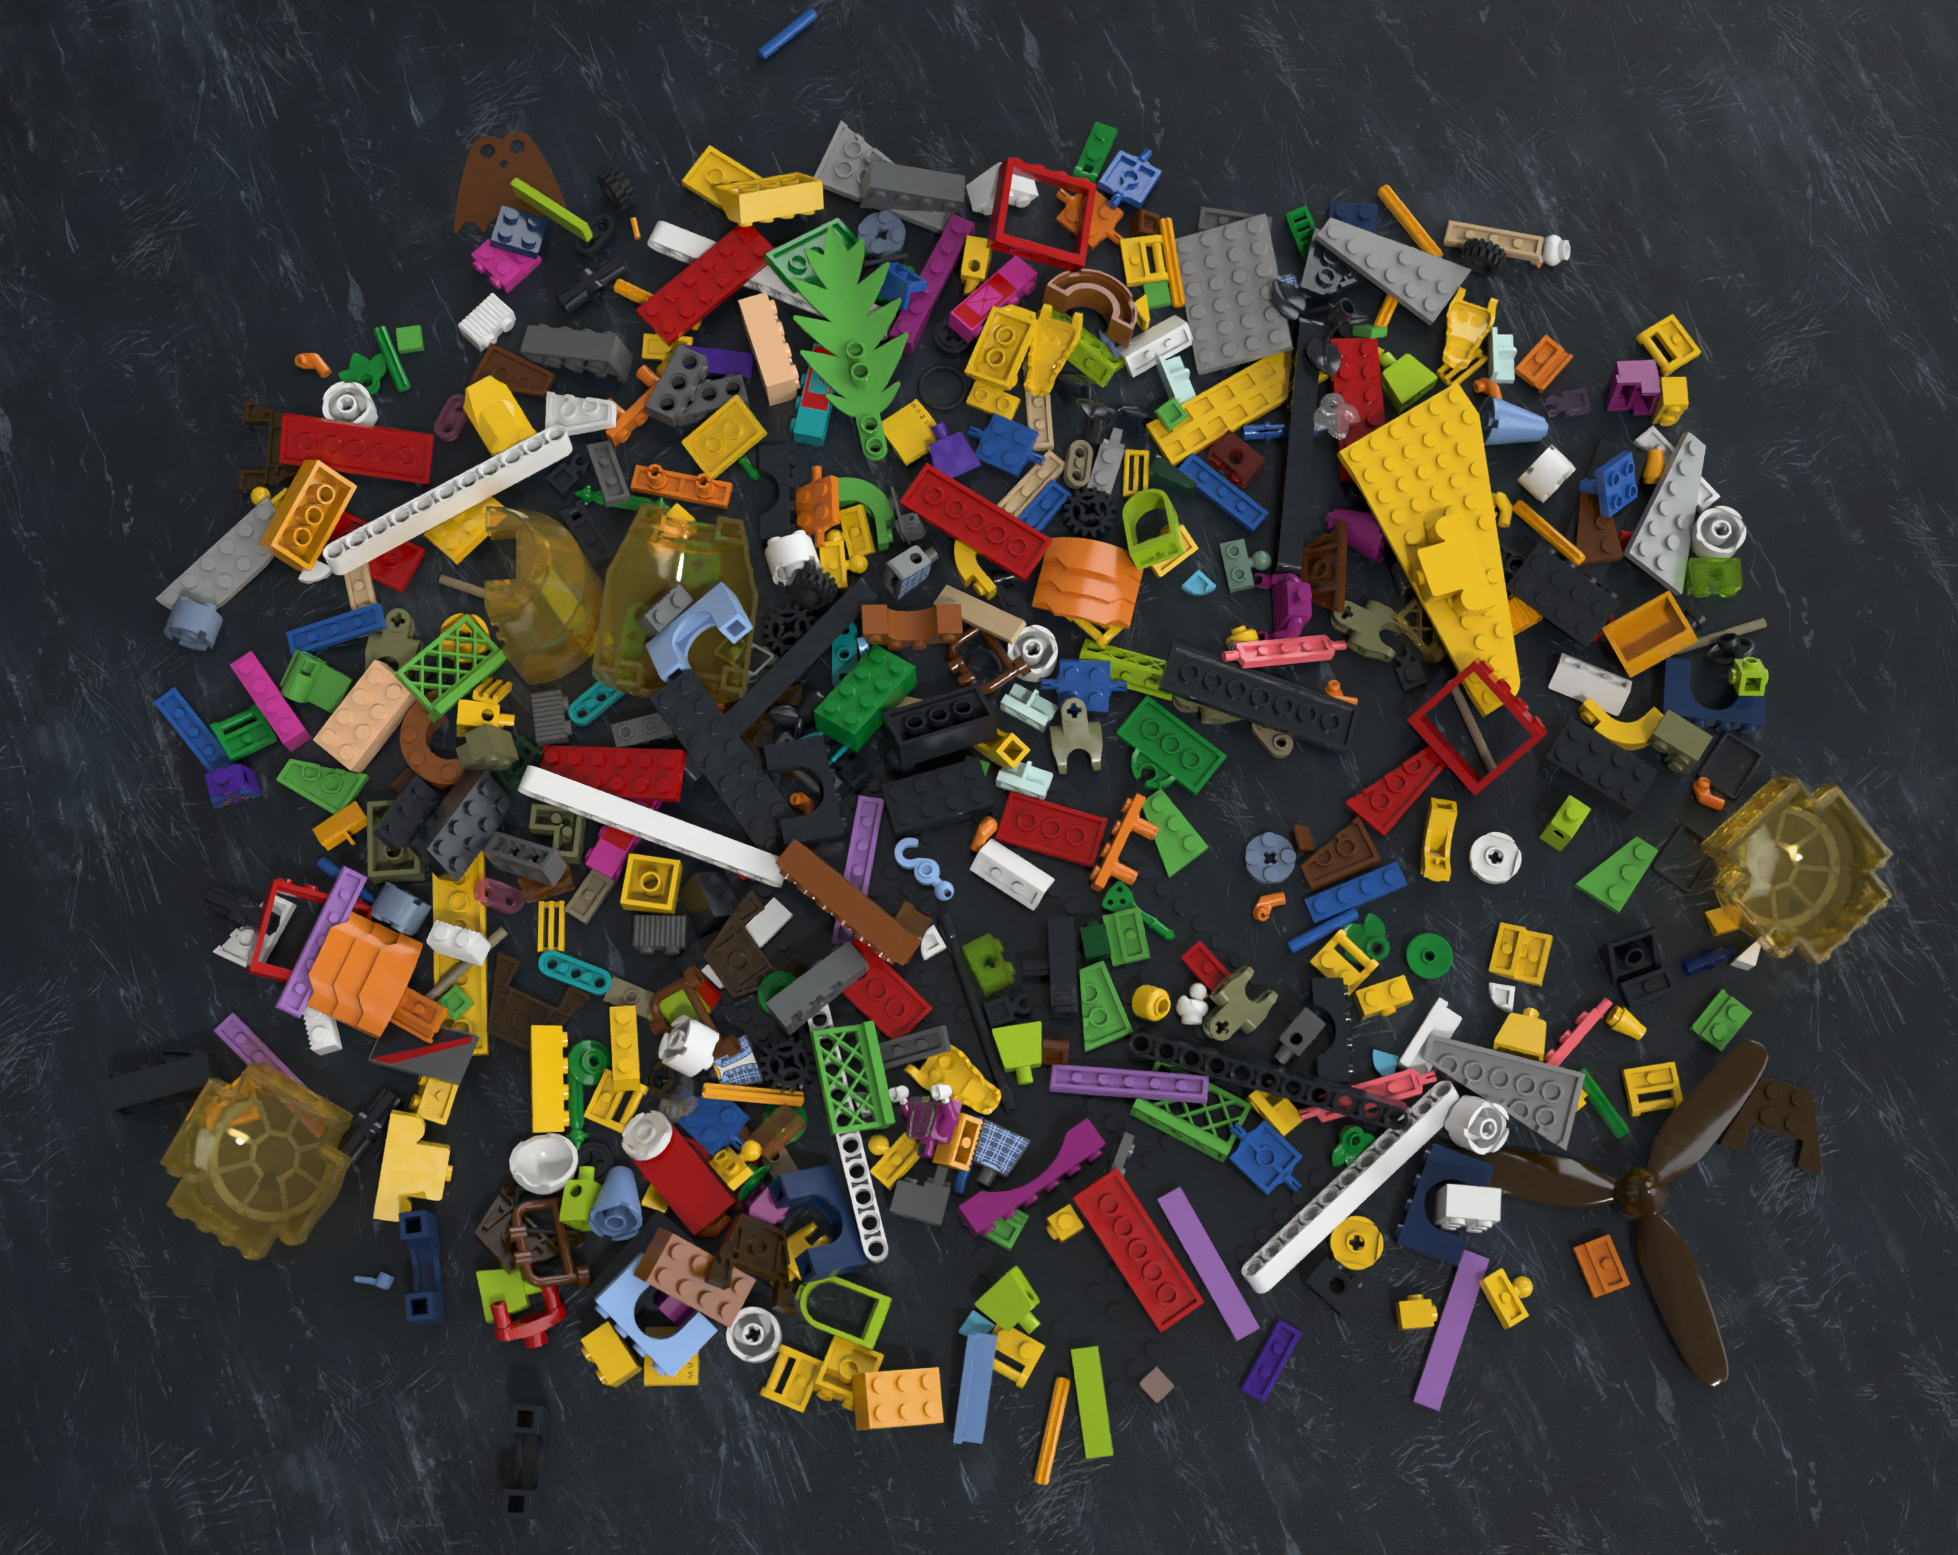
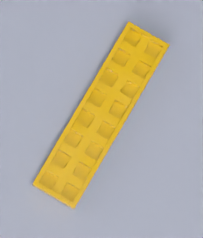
(1226, 407)

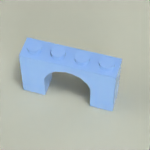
(716, 608)
(668, 1351)

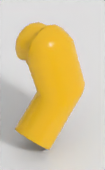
(1505, 507)

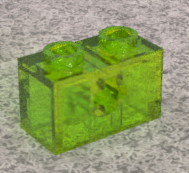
(1724, 570)
(976, 955)

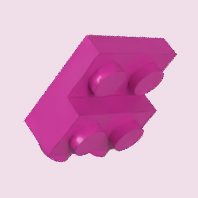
(502, 267)

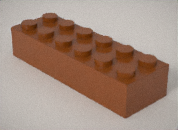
(847, 904)

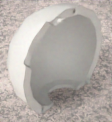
(544, 1163)

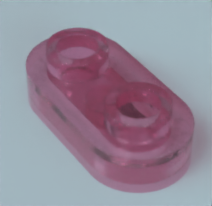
(450, 418)
(497, 896)

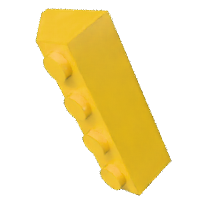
(771, 198)
(547, 1079)

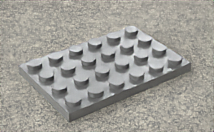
(1229, 296)

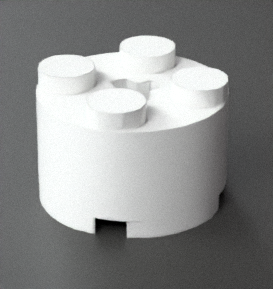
(351, 396)
(1546, 474)
(1718, 520)
(789, 555)
(1043, 642)
(688, 1046)
(1477, 1125)
(768, 1341)

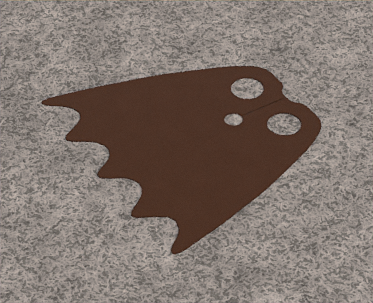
(488, 187)

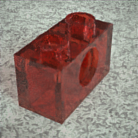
(1233, 447)

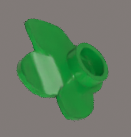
(365, 371)
(1366, 935)
(1352, 1144)

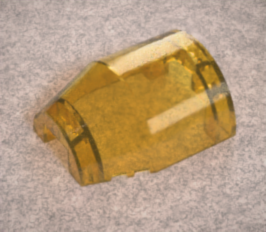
(648, 562)
(553, 603)

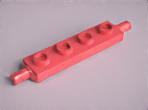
(1284, 651)
(1571, 1039)
(1395, 1086)

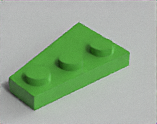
(1101, 1008)

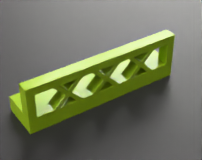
(1089, 359)
(1138, 677)

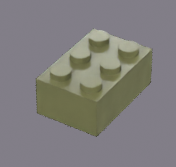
(388, 863)

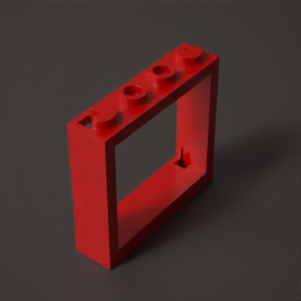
(1030, 250)
(1446, 750)
(286, 887)

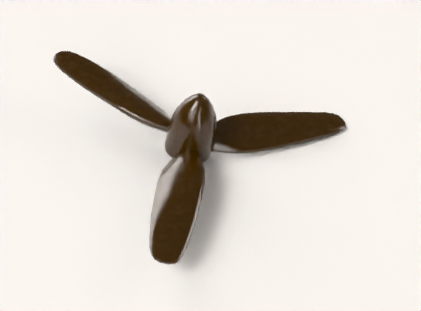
(1642, 1196)

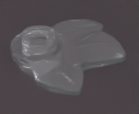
(1336, 418)
(679, 1104)

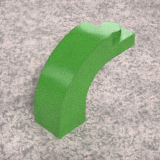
(876, 505)

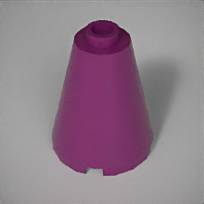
(1363, 532)

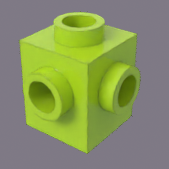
(1748, 677)

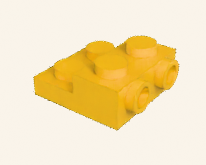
(840, 1363)

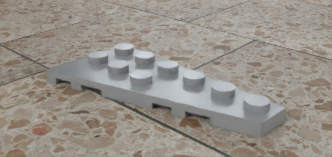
(846, 166)
(1406, 274)
(1665, 528)
(1528, 1090)

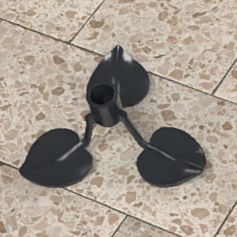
(1342, 315)
(1096, 424)

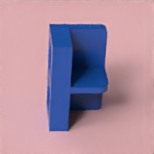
(900, 284)

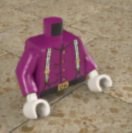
(928, 1118)

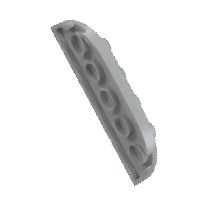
(227, 564)

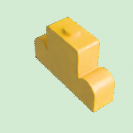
(1452, 568)
(409, 1167)

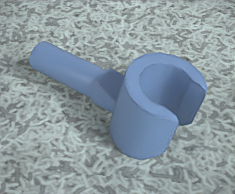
(1108, 342)
(383, 1280)

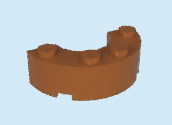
(1098, 292)
(911, 628)
(416, 747)

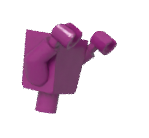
(1290, 604)

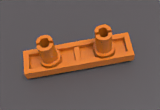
(637, 413)
(681, 486)
(1130, 822)

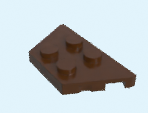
(1325, 568)

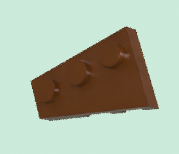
(516, 372)
(1596, 534)
(1344, 855)

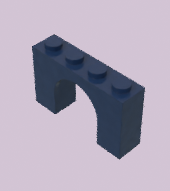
(1675, 694)
(1440, 1168)
(821, 1190)
(421, 1234)

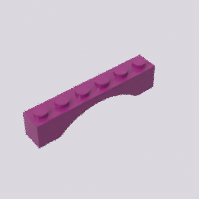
(936, 272)
(756, 1205)
(987, 1208)

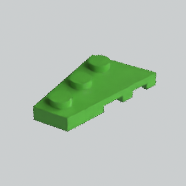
(322, 785)
(1176, 838)
(1618, 875)

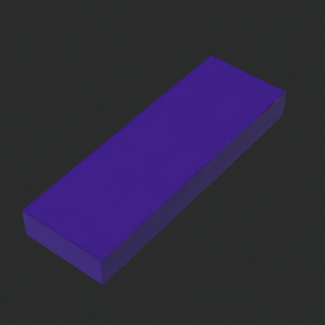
(725, 361)
(1271, 1361)

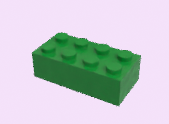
(857, 702)

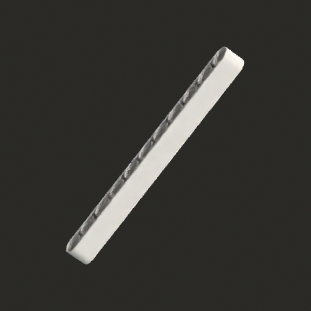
(689, 247)
(447, 500)
(651, 825)
(853, 1159)
(1349, 1189)

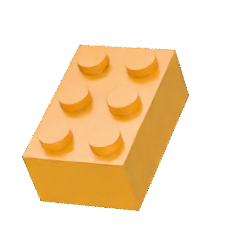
(1650, 634)
(897, 1398)

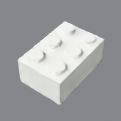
(1466, 1207)

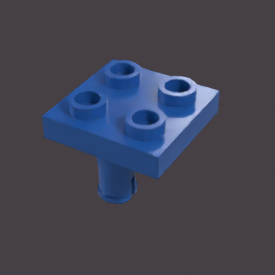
(1613, 484)

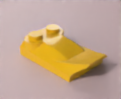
(1002, 346)
(496, 415)

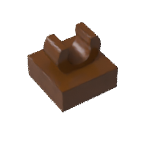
(1055, 1051)

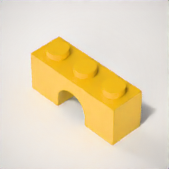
(624, 1048)

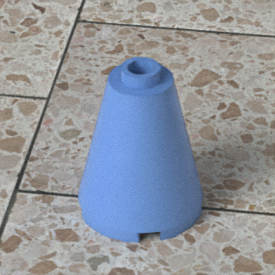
(1509, 423)
(617, 1206)

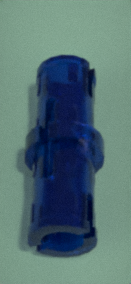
(1708, 959)

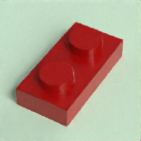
(1205, 966)

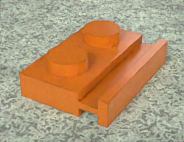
(1543, 363)
(419, 1015)
(1601, 1266)

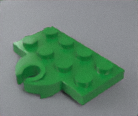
(791, 260)
(1168, 749)

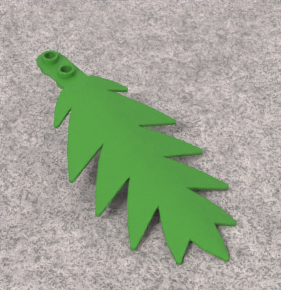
(852, 335)

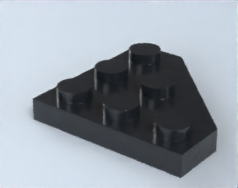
(1325, 272)
(407, 814)

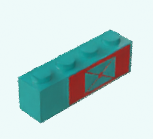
(812, 407)

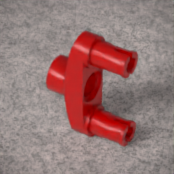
(531, 1327)

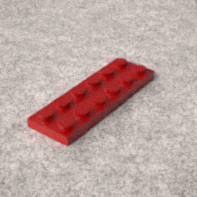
(705, 284)
(1360, 386)
(357, 448)
(975, 522)
(620, 771)
(1138, 1249)

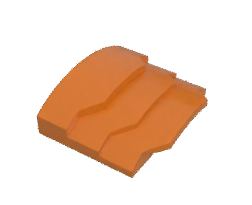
(1088, 582)
(362, 973)

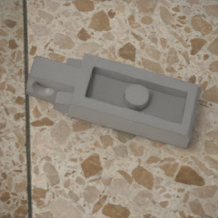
(1107, 463)

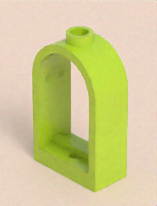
(1161, 547)
(875, 1319)

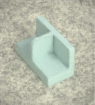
(1501, 357)
(1175, 379)
(1029, 707)
(1025, 780)

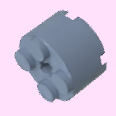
(193, 624)
(401, 908)

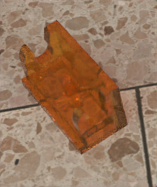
(536, 891)

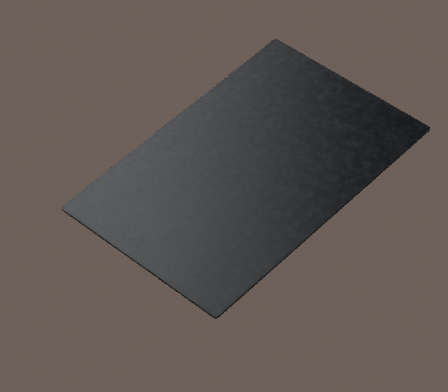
(1076, 1281)

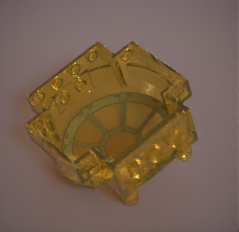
(1798, 869)
(258, 1160)

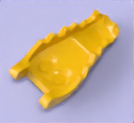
(1466, 329)
(1049, 350)
(963, 1078)

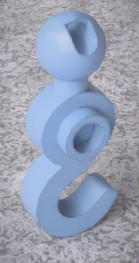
(925, 869)

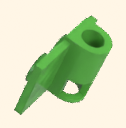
(320, 684)

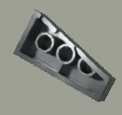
(911, 188)
(577, 350)
(817, 987)

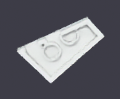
(579, 414)
(239, 944)

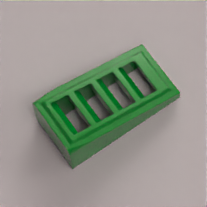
(1292, 227)

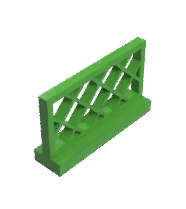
(462, 686)
(873, 1079)
(1186, 1130)

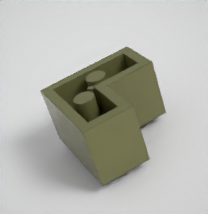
(1680, 741)
(487, 749)
(564, 826)

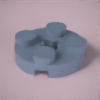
(882, 222)
(1255, 858)

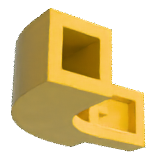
(970, 572)
(1626, 735)
(1005, 750)
(1437, 839)

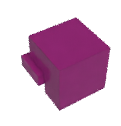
(1634, 386)

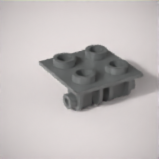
(907, 525)

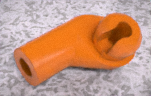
(1333, 690)
(1704, 796)

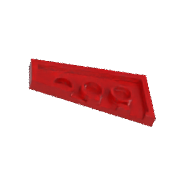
(1392, 795)

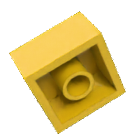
(651, 884)
(611, 1355)

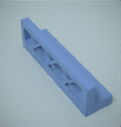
(975, 1387)

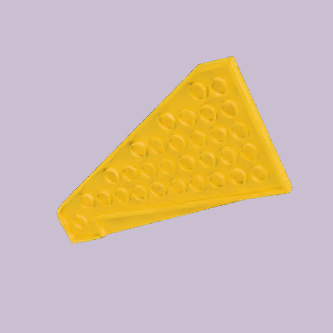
(1413, 475)

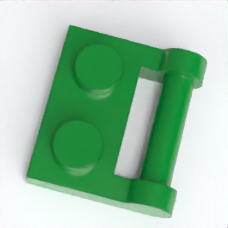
(246, 739)

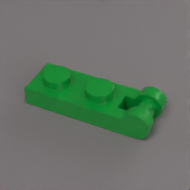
(1095, 152)

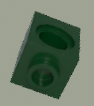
(1094, 941)

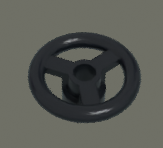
(1728, 646)

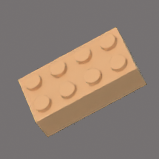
(769, 348)
(366, 717)

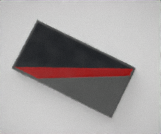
(442, 1060)

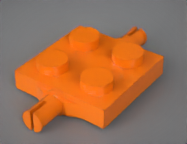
(1103, 218)
(818, 505)

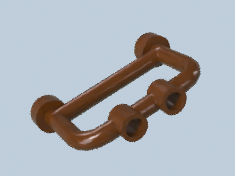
(957, 665)
(661, 1024)
(522, 1258)

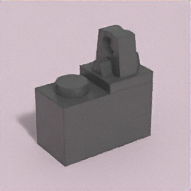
(922, 1203)

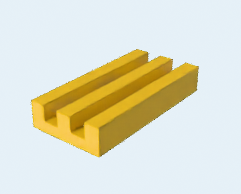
(1446, 378)
(1136, 453)
(488, 688)
(541, 926)

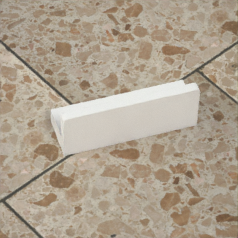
(1162, 339)
(1587, 681)
(1011, 874)
(1438, 1022)

